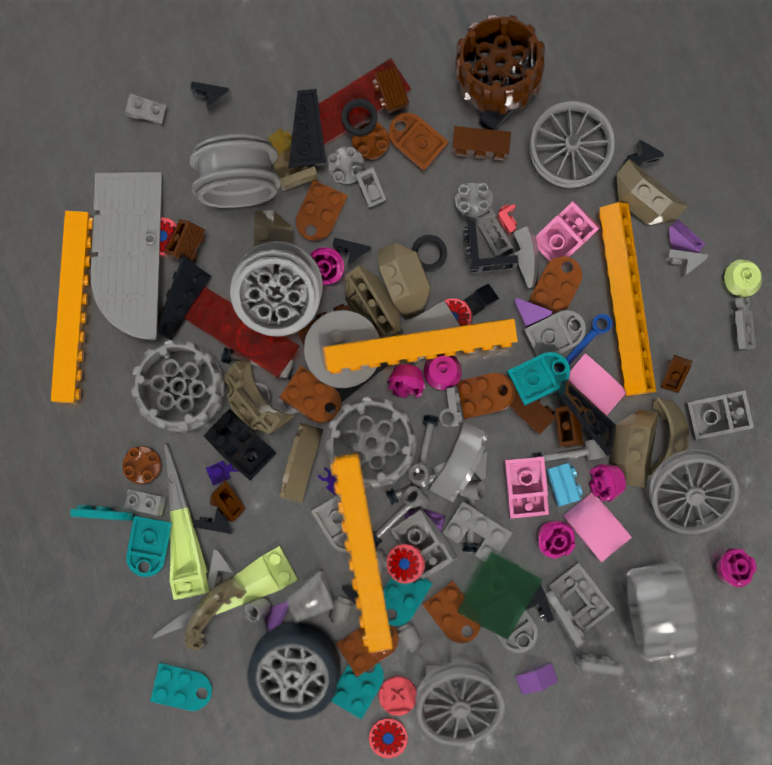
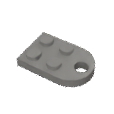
(554, 333)
(330, 521)
(565, 618)
(524, 627)

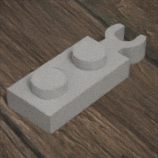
(744, 324)

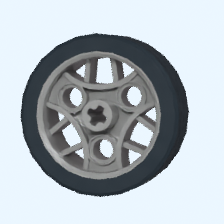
(294, 671)

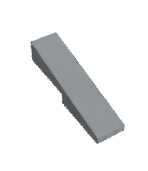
(494, 234)

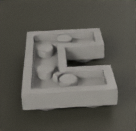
(471, 518)
(596, 603)
(604, 665)

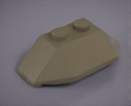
(646, 196)
(271, 227)
(404, 279)
(371, 299)
(634, 446)

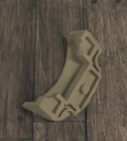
(248, 401)
(678, 429)
(300, 462)
(207, 609)

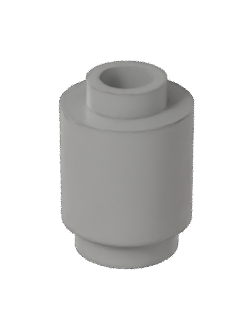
(341, 612)
(409, 637)

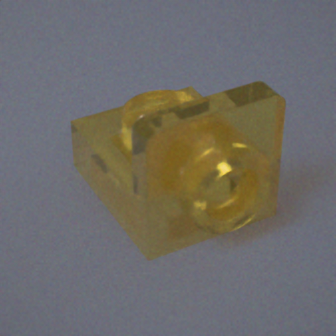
(280, 140)

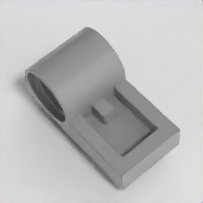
(144, 109)
(452, 399)
(145, 502)

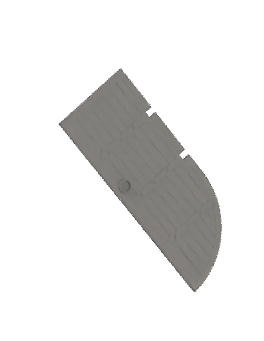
(128, 250)

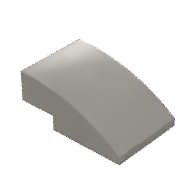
(432, 319)
(720, 415)
(425, 535)

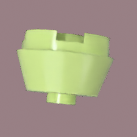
(743, 278)

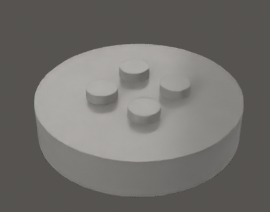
(334, 329)

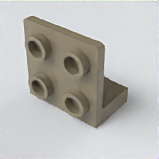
(293, 176)

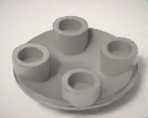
(344, 164)
(474, 199)

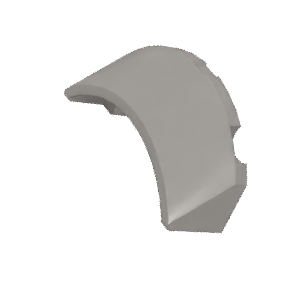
(461, 463)

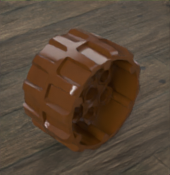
(502, 33)

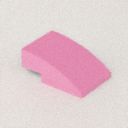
(566, 232)
(596, 384)
(526, 487)
(597, 527)

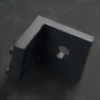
(483, 264)
(238, 444)

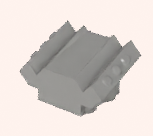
(311, 598)

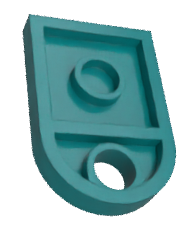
(537, 376)
(100, 513)
(148, 543)
(405, 598)
(179, 687)
(357, 693)

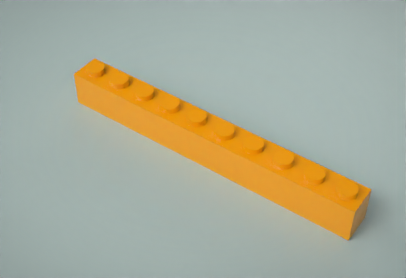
(627, 299)
(71, 307)
(419, 344)
(363, 552)

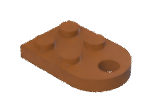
(417, 141)
(320, 210)
(555, 286)
(483, 394)
(310, 396)
(443, 610)
(358, 656)

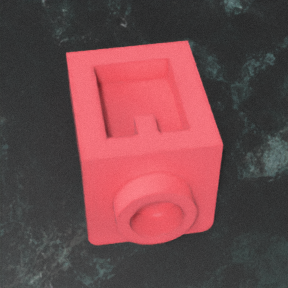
(508, 223)

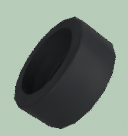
(359, 103)
(442, 247)

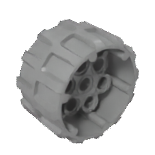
(156, 415)
(373, 432)
(662, 611)

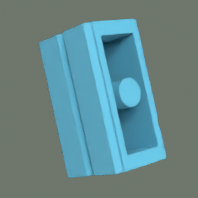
(564, 484)

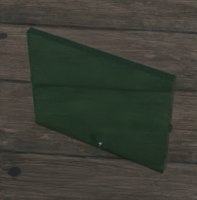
(499, 595)

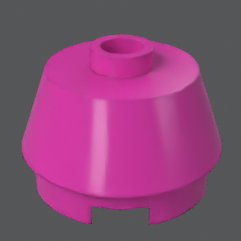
(329, 263)
(442, 371)
(406, 380)
(607, 482)
(556, 539)
(736, 567)

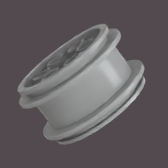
(234, 171)
(293, 263)

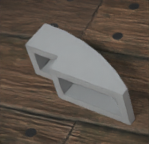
(528, 255)

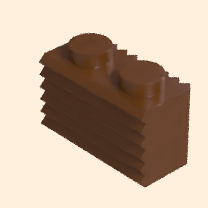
(391, 90)
(185, 240)
(568, 428)

